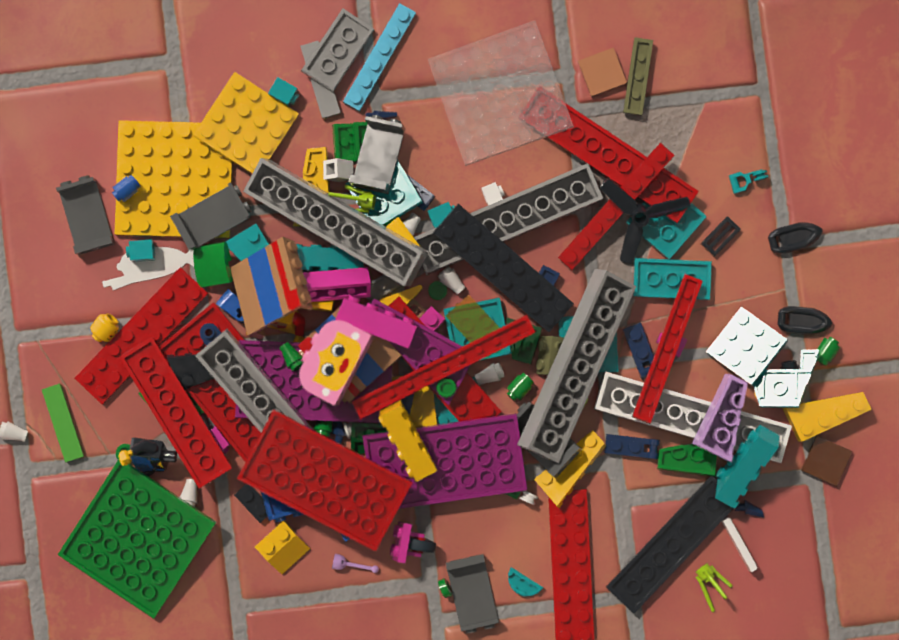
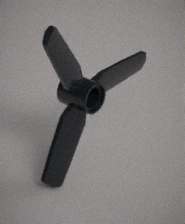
(629, 206)

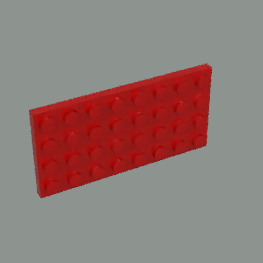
(210, 395)
(324, 480)

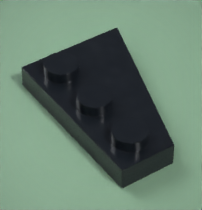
(189, 370)

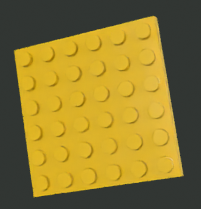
(172, 174)

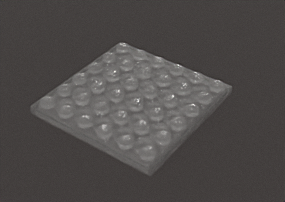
(500, 93)

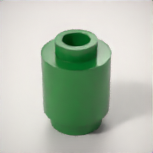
(828, 350)
(519, 387)

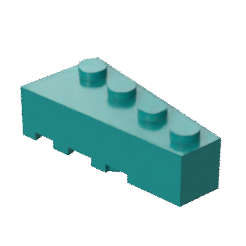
(247, 242)
(324, 259)
(745, 465)

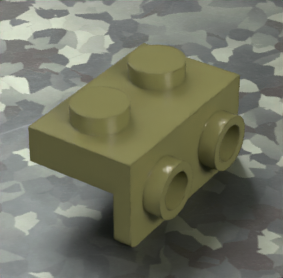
(548, 350)

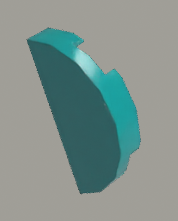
(521, 584)

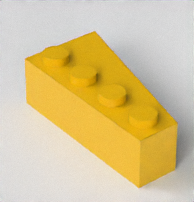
(824, 414)
(408, 441)

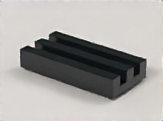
(709, 247)

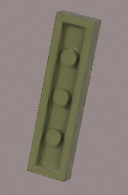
(638, 76)

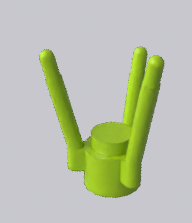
(366, 200)
(706, 573)

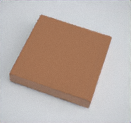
(602, 72)

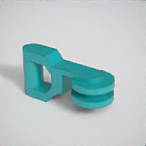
(760, 175)

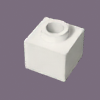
(492, 193)

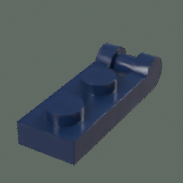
(639, 347)
(631, 446)

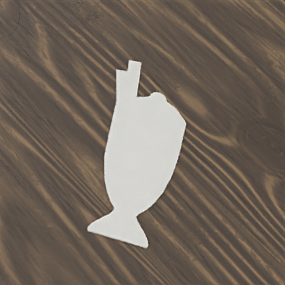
(166, 262)

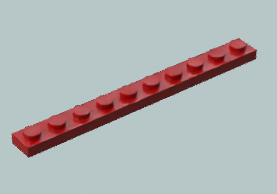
(443, 366)

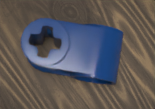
(230, 304)

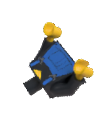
(147, 456)

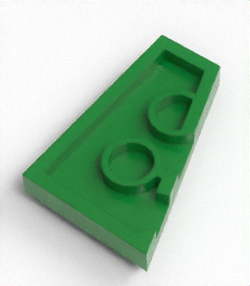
(687, 459)

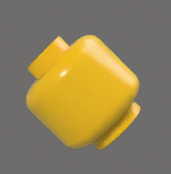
(104, 327)

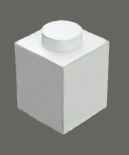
(337, 169)

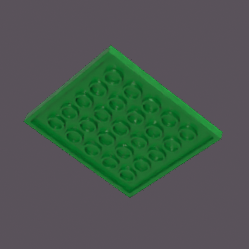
(137, 538)

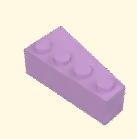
(722, 419)

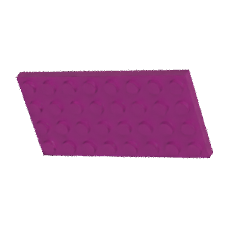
(310, 406)
(470, 459)

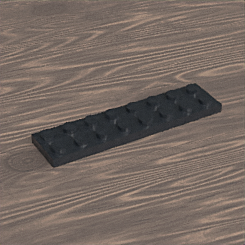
(503, 267)
(669, 547)

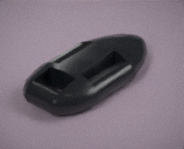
(794, 237)
(803, 320)

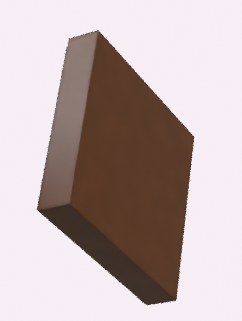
(826, 460)

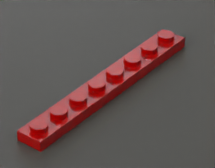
(610, 211)
(667, 349)

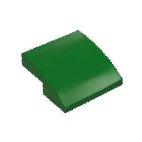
(348, 140)
(212, 264)

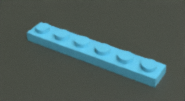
(379, 57)

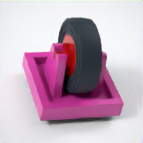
(403, 542)

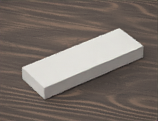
(739, 544)

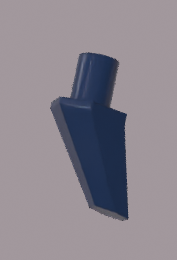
(384, 114)
(339, 430)
(749, 509)

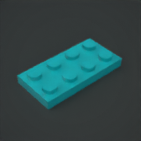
(663, 277)

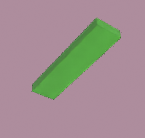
(63, 423)

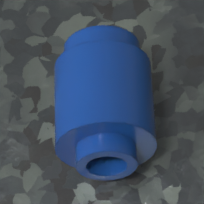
(125, 188)

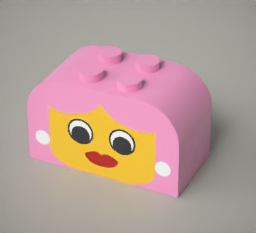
(334, 360)

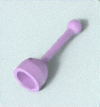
(340, 563)

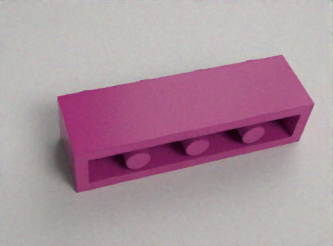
(338, 284)
(376, 322)

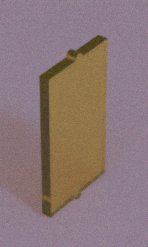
(471, 319)

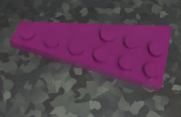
(425, 348)

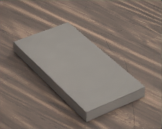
(337, 50)

